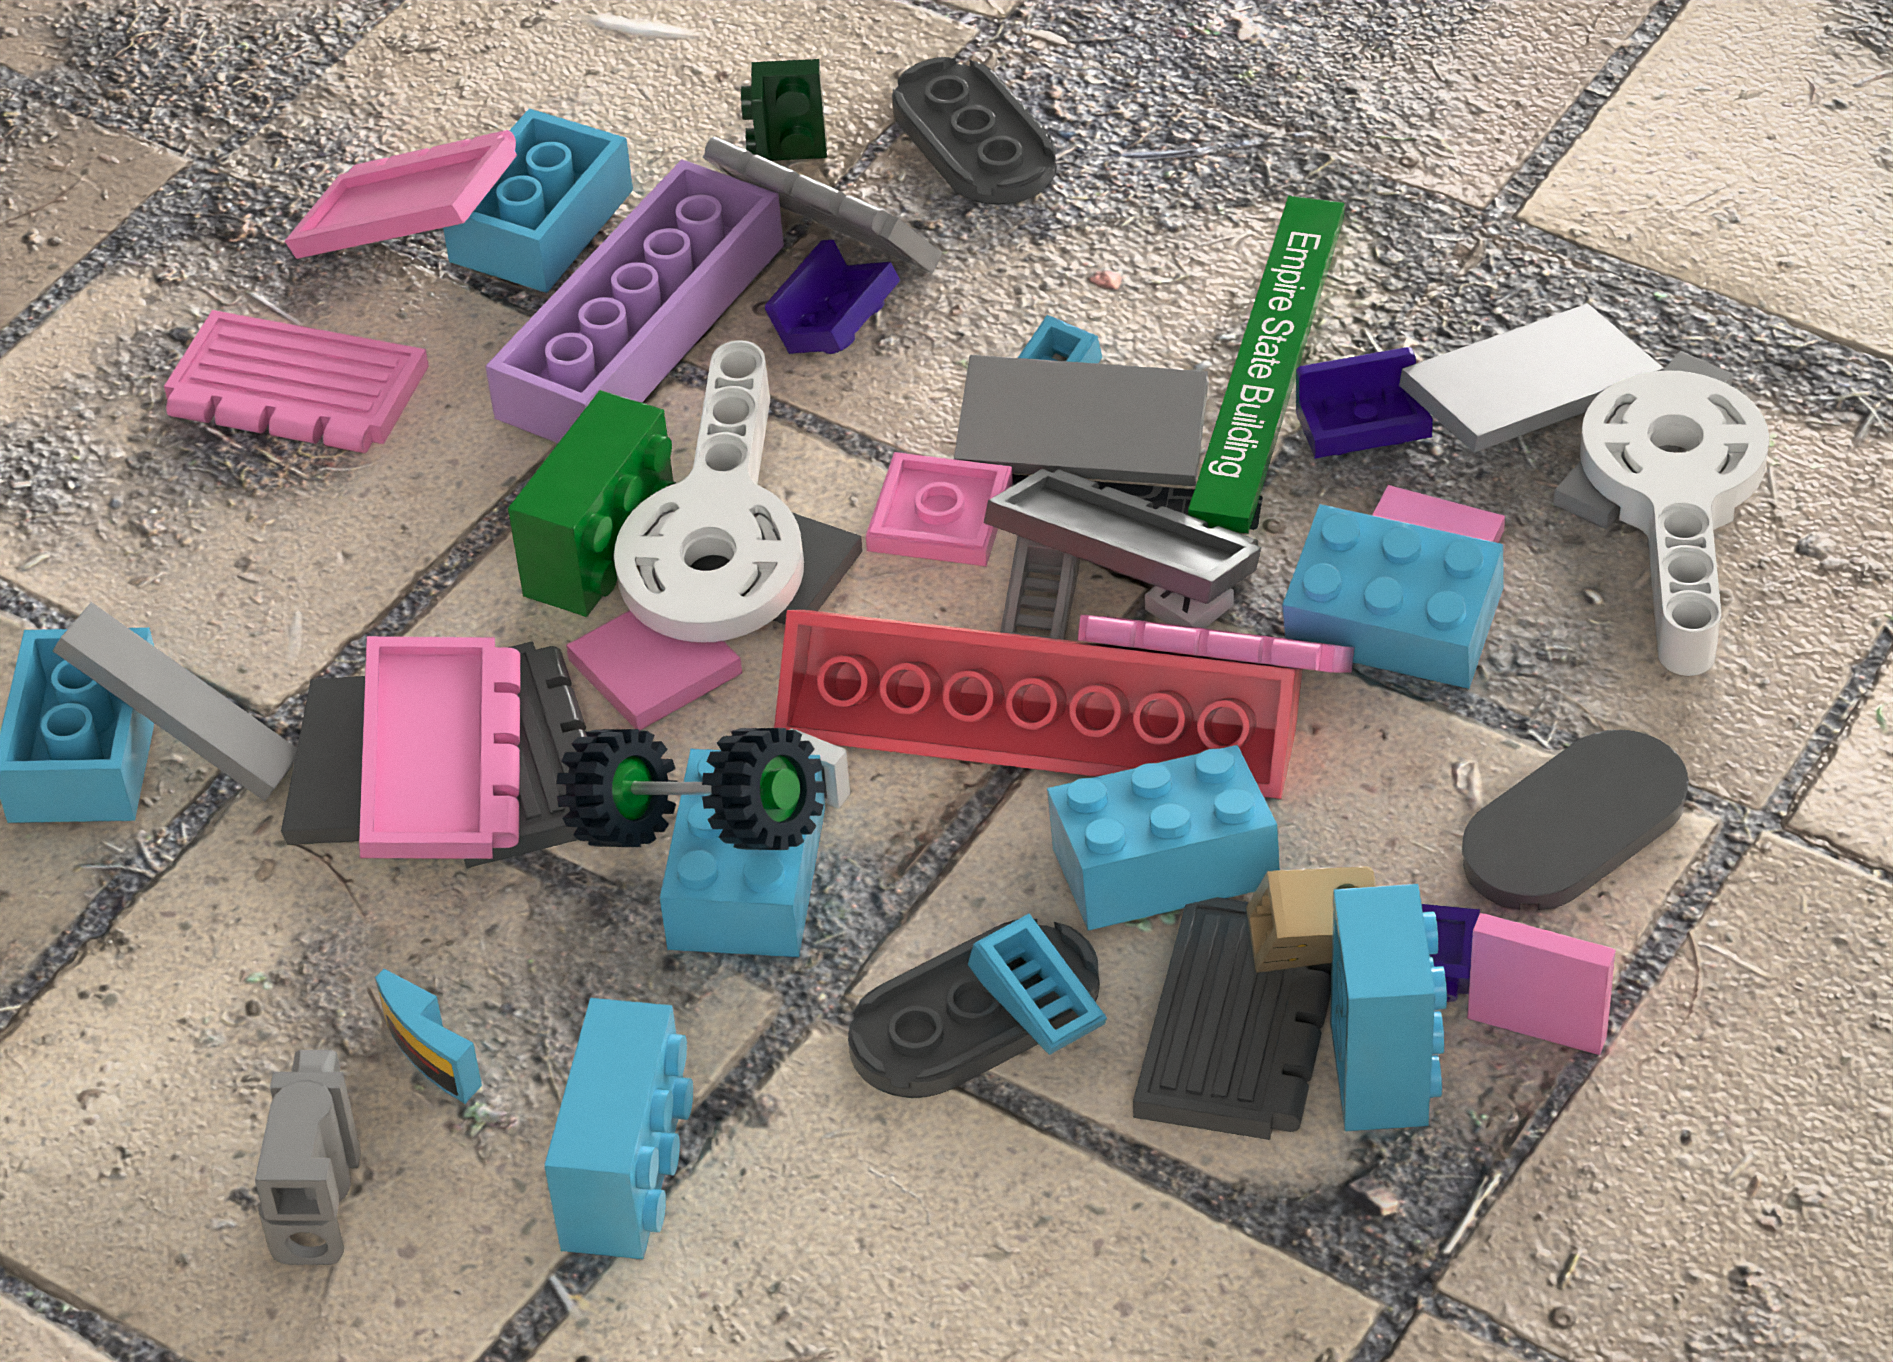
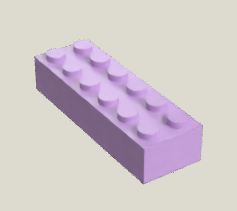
(637, 300)

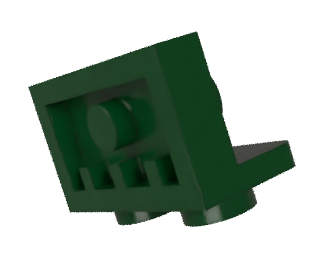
(785, 110)

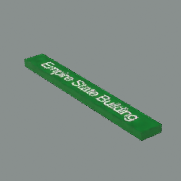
(1267, 364)

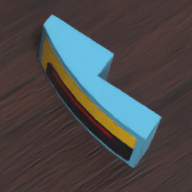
(419, 1032)

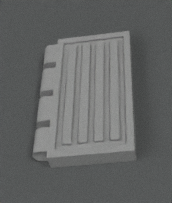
(825, 204)

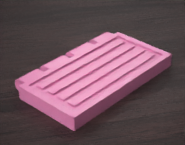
(404, 194)
(294, 381)
(1216, 643)
(440, 748)

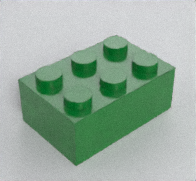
(581, 497)

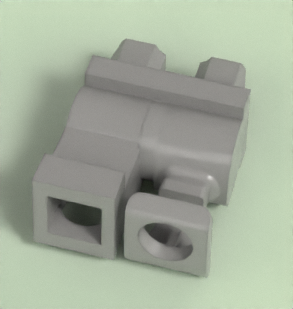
(306, 1158)

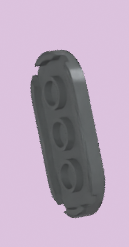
(974, 131)
(1574, 819)
(945, 1026)

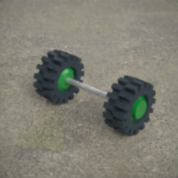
(758, 788)

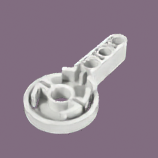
(1677, 495)
(719, 514)

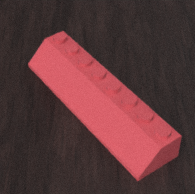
(1028, 698)

